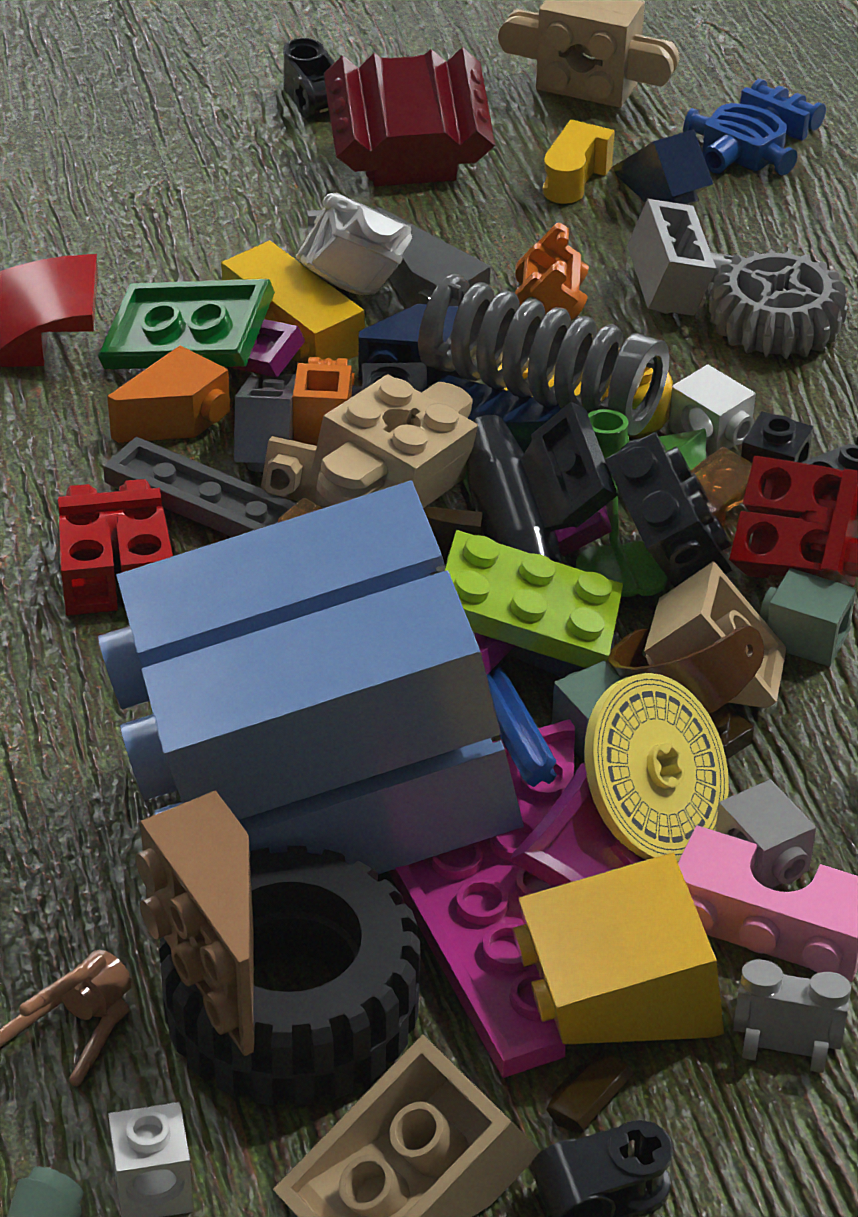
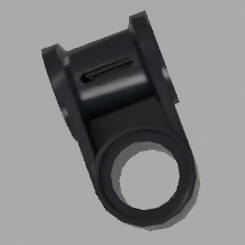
(303, 74)
(598, 1176)

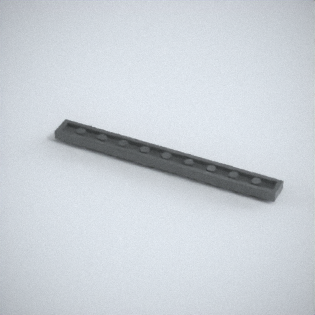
(234, 507)

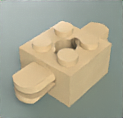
(595, 28)
(393, 438)

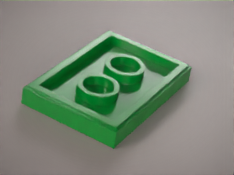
(206, 317)

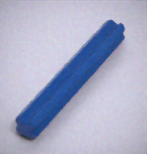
(519, 731)

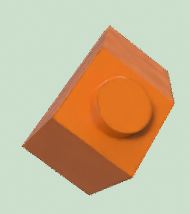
(170, 399)

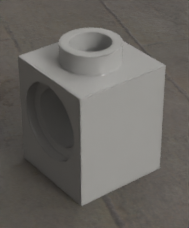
(776, 825)

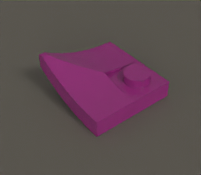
(572, 840)

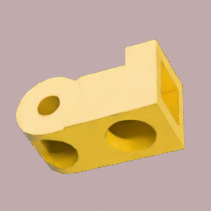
(574, 158)

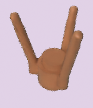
(87, 991)

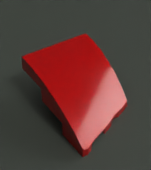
(41, 299)

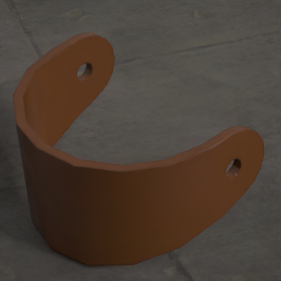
(710, 674)

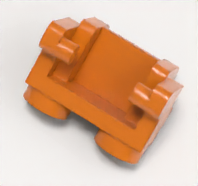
(553, 273)

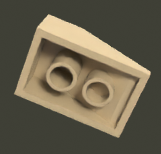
(411, 1148)

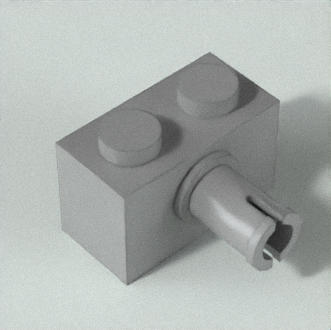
(672, 257)

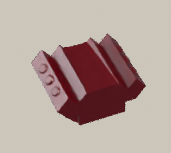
(409, 116)

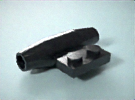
(538, 491)

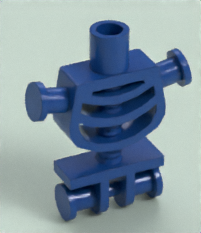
(756, 129)

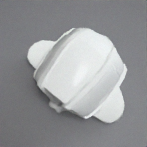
(354, 245)

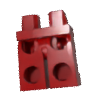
(799, 521)
(104, 529)

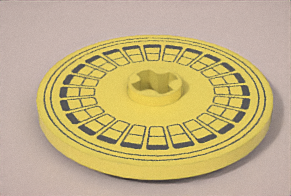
(654, 764)

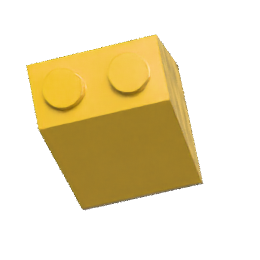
(622, 957)

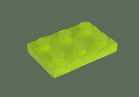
(534, 600)

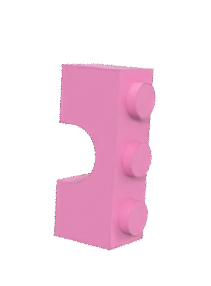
(802, 926)

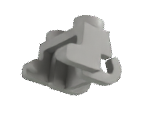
(791, 1012)

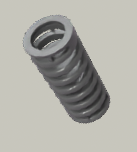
(544, 344)

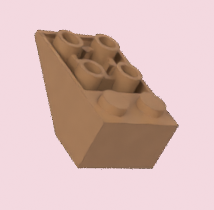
(202, 906)

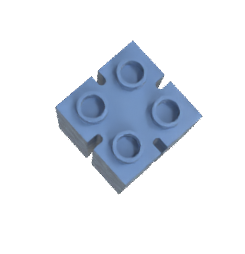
(317, 686)

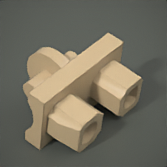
(289, 471)

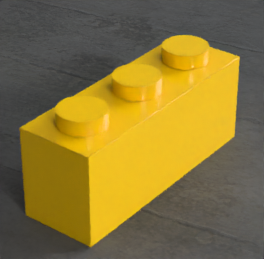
(302, 299)

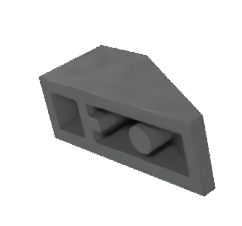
(428, 263)
(261, 412)

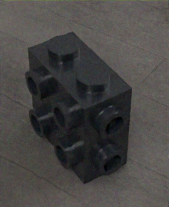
(669, 508)

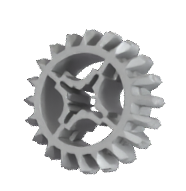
(778, 303)

